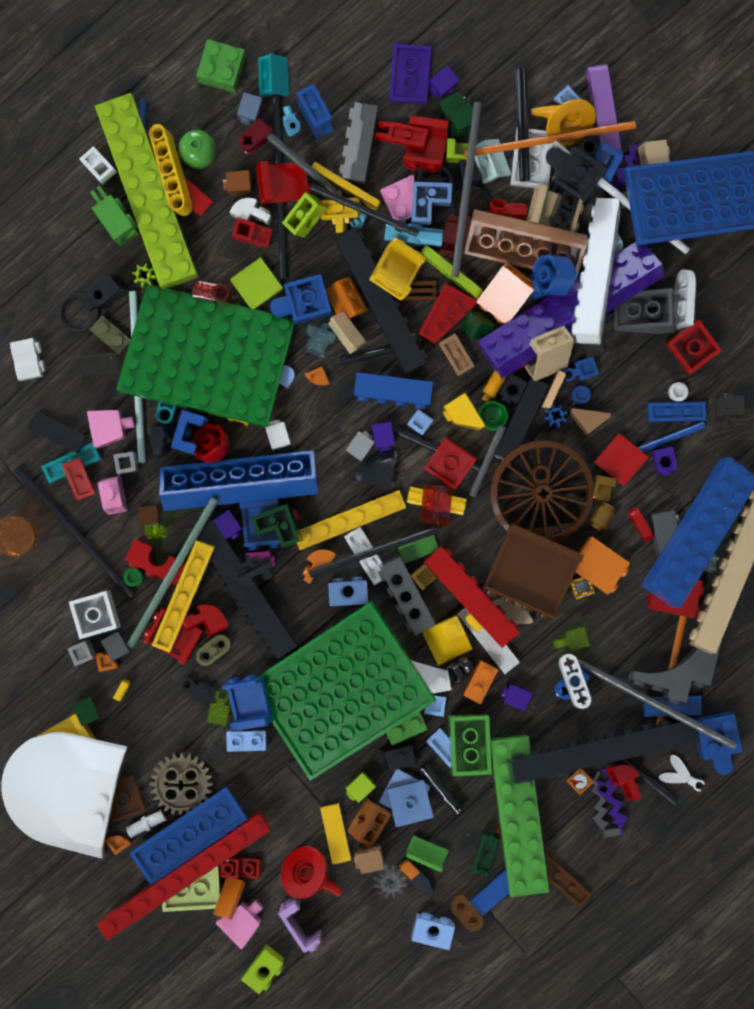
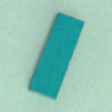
(54, 470)

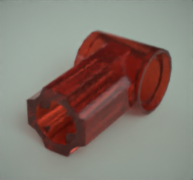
(210, 291)

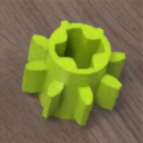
(138, 274)

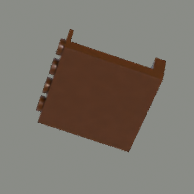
(532, 572)

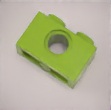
(304, 215)
(266, 958)

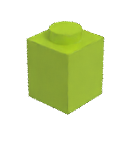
(360, 787)

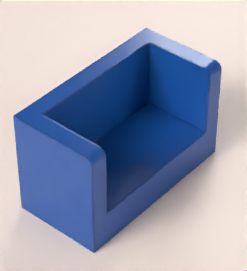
(609, 157)

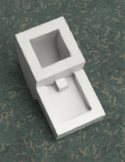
(98, 165)
(247, 209)

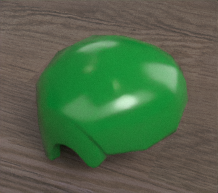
(493, 415)

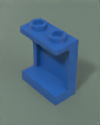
(314, 111)
(252, 509)
(248, 702)

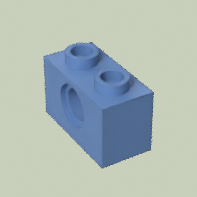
(336, 595)

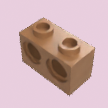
(369, 858)

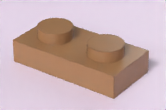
(456, 355)

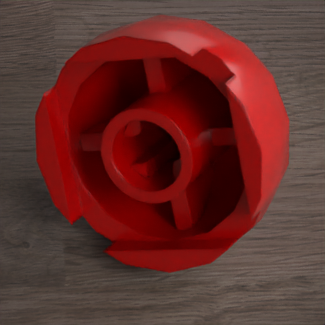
(211, 443)

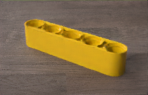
(165, 163)

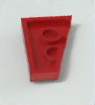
(446, 312)

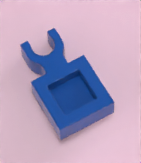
(583, 369)

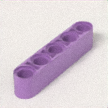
(603, 103)

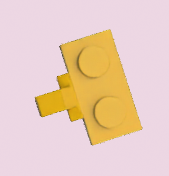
(339, 214)

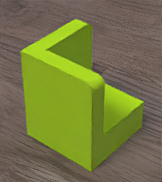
(455, 151)

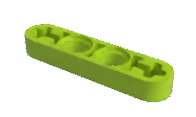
(446, 269)

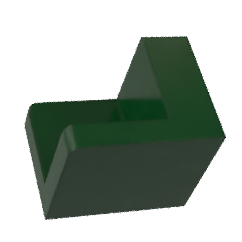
(477, 325)
(85, 711)

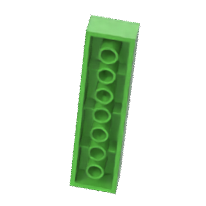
(518, 821)

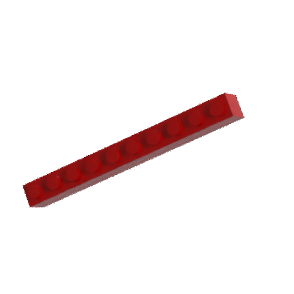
(183, 876)

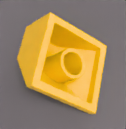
(463, 413)
(447, 640)

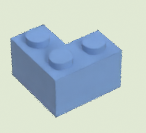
(428, 195)

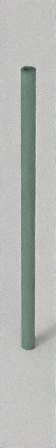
(172, 572)

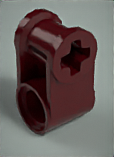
(257, 134)

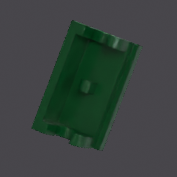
(485, 853)

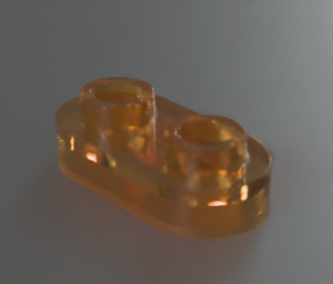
(466, 912)

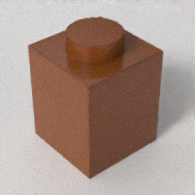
(237, 183)

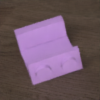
(285, 912)

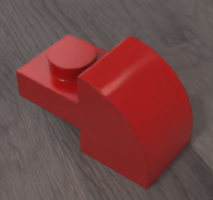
(249, 232)
(624, 776)

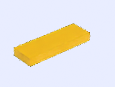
(335, 833)

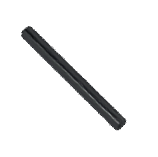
(522, 119)

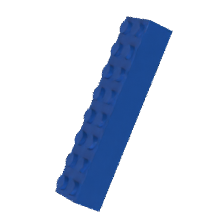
(238, 480)
(700, 532)

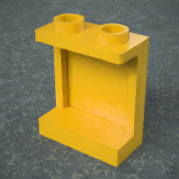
(397, 268)

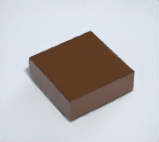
(148, 515)

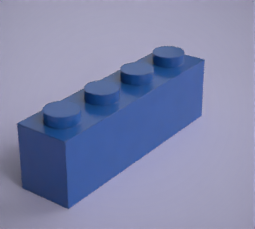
(393, 389)

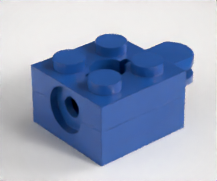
(304, 300)
(711, 749)

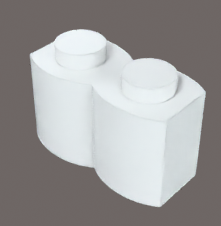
(27, 359)

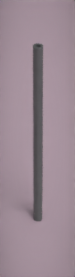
(466, 189)
(657, 704)

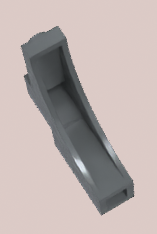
(695, 668)

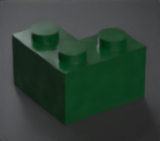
(458, 113)
(283, 521)

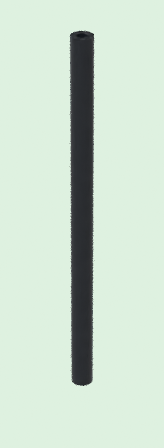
(373, 551)

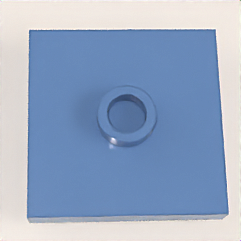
(409, 803)

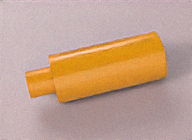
(492, 387)

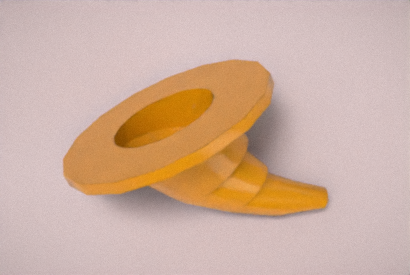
(567, 117)

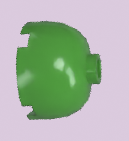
(197, 149)

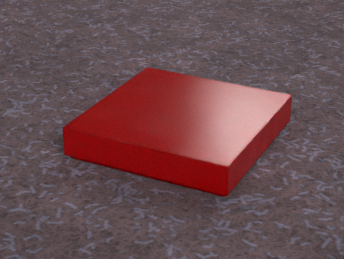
(621, 459)
(450, 463)

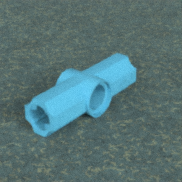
(425, 236)

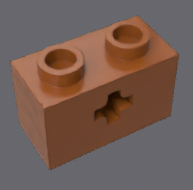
(369, 822)

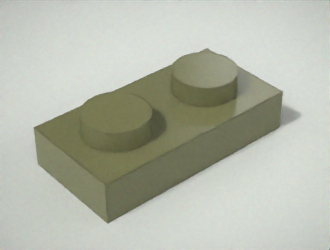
(110, 335)

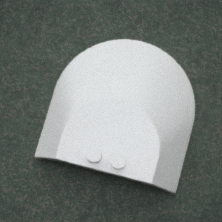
(63, 790)

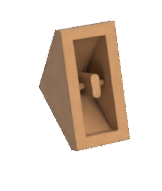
(588, 419)

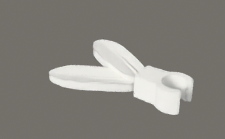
(681, 776)

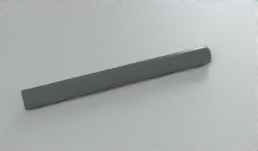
(487, 461)

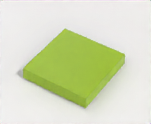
(256, 284)

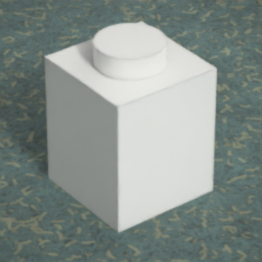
(278, 435)

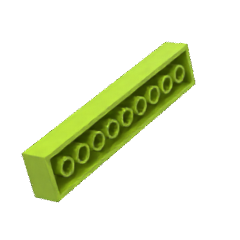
(146, 191)

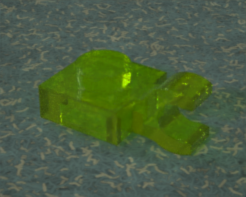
(574, 639)

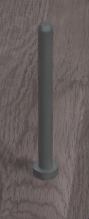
(302, 164)

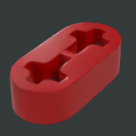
(640, 524)

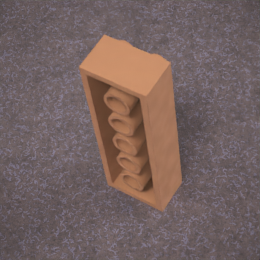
(520, 241)

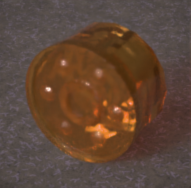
(17, 536)

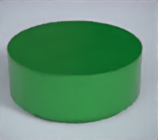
(133, 577)

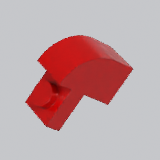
(209, 617)

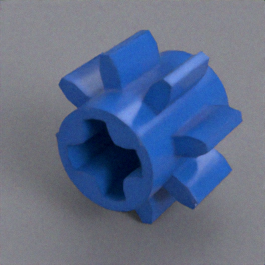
(550, 417)

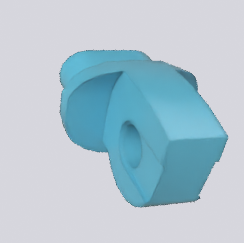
(288, 119)

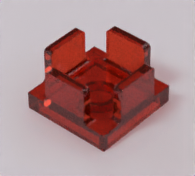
(450, 234)

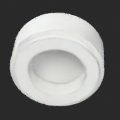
(678, 392)

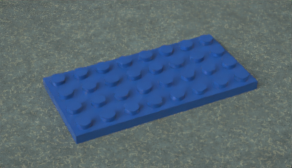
(691, 197)

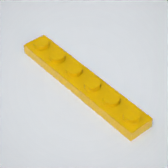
(351, 519)
(183, 595)

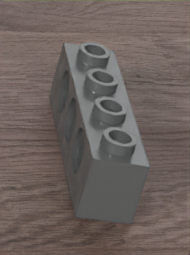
(423, 620)

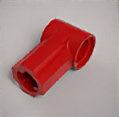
(511, 210)

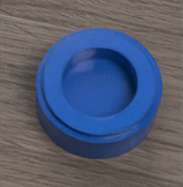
(580, 395)

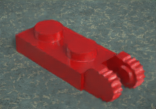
(402, 134)

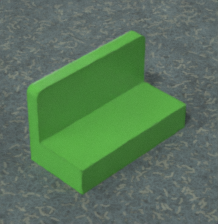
(418, 549)
(426, 853)

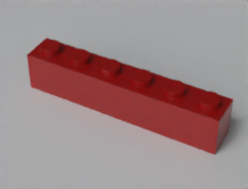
(471, 597)

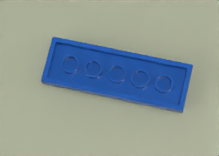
(188, 835)

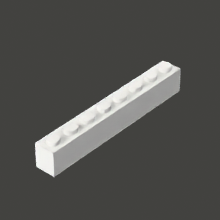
(598, 271)

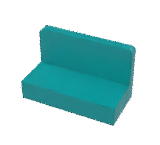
(273, 75)

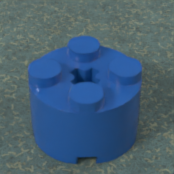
(553, 275)

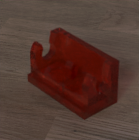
(436, 505)

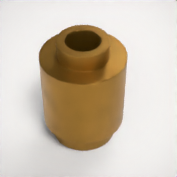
(602, 516)

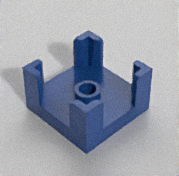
(184, 431)

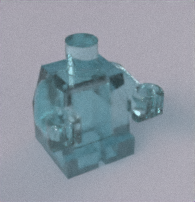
(319, 339)

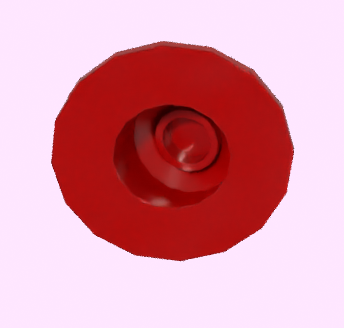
(306, 873)

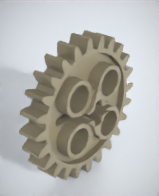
(180, 766)

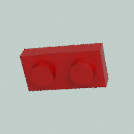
(78, 479)

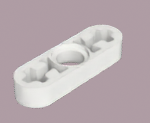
(574, 696)

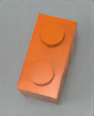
(480, 681)

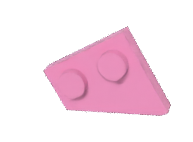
(399, 198)

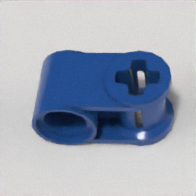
(574, 681)

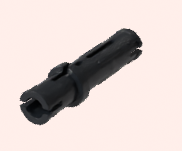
(441, 789)

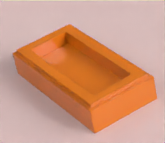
(229, 898)

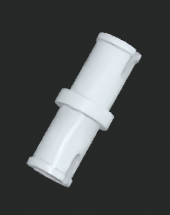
(146, 823)

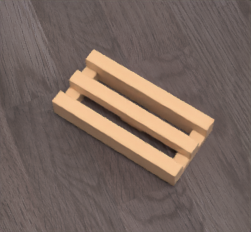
(553, 390)

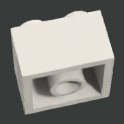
(94, 614)

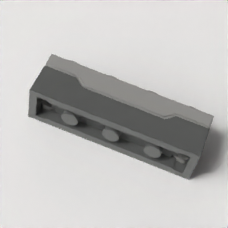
(359, 143)

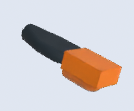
(417, 877)

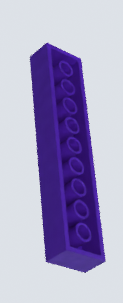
(510, 346)

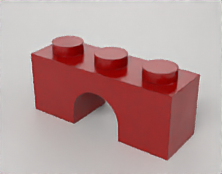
(140, 556)

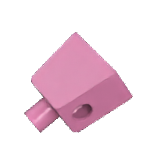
(108, 426)
(112, 495)
(243, 923)

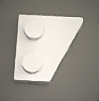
(435, 678)

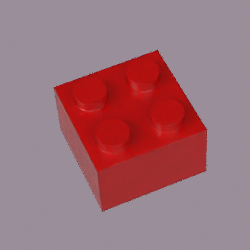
(693, 346)

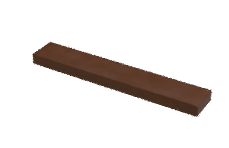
(563, 880)

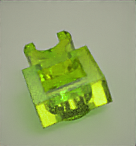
(154, 531)
(218, 712)

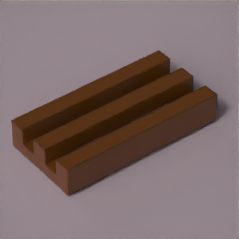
(422, 298)

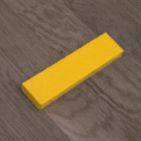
(347, 187)

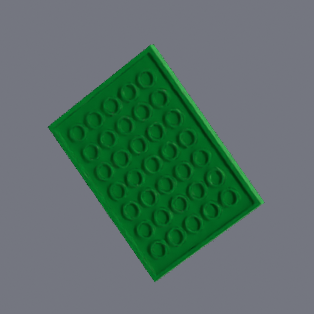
(206, 355)
(343, 691)

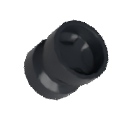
(460, 669)

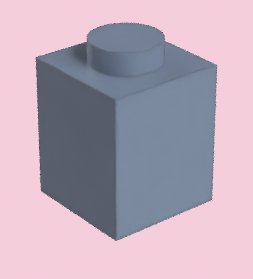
(249, 108)

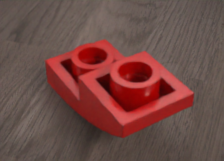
(199, 200)
(241, 867)

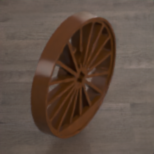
(553, 532)

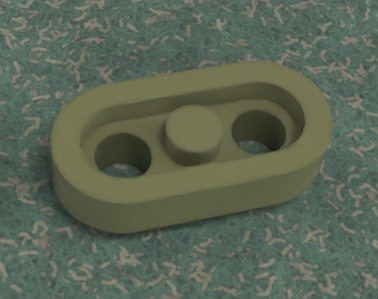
(213, 649)

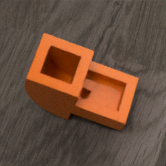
(318, 558)

